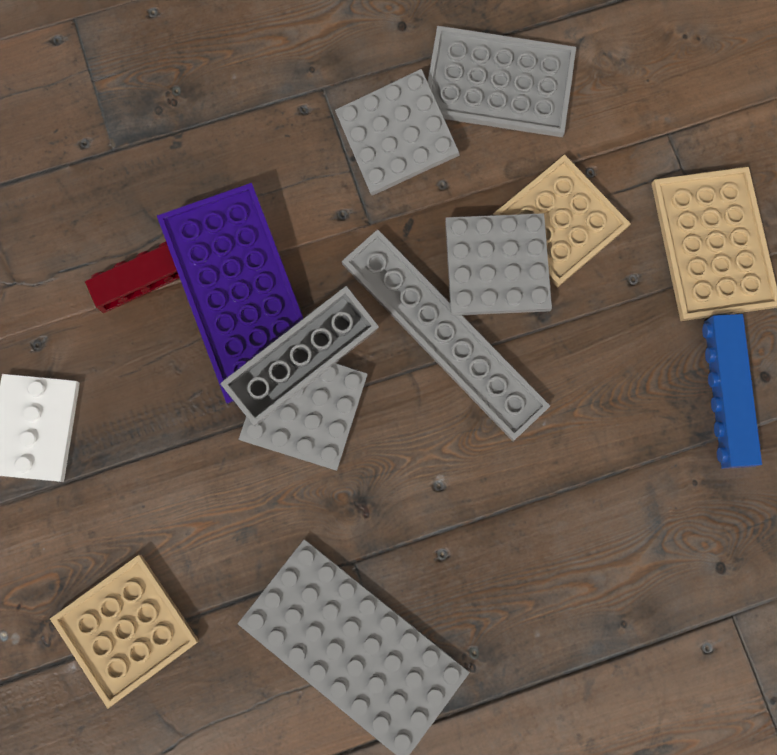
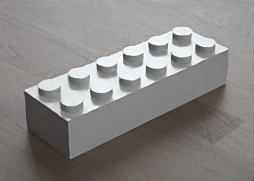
(299, 356)

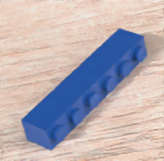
(732, 391)

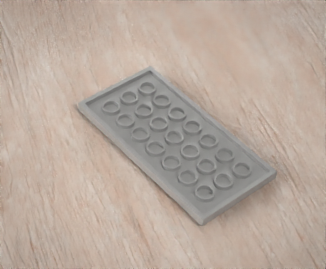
(354, 649)

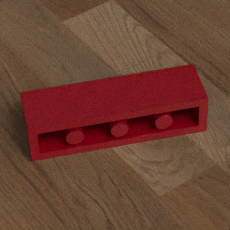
(132, 278)

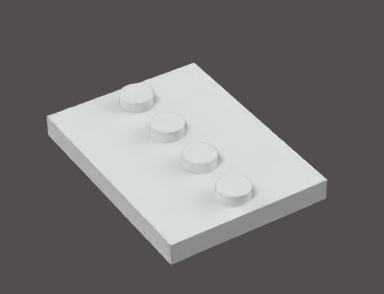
(36, 426)

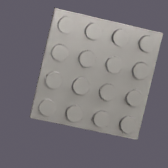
(397, 132)
(497, 264)
(314, 420)

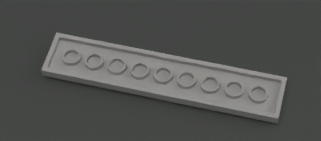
(446, 338)

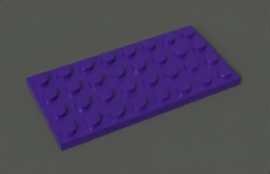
(231, 277)

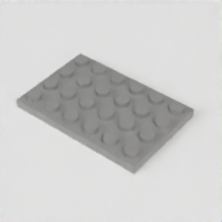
(501, 80)

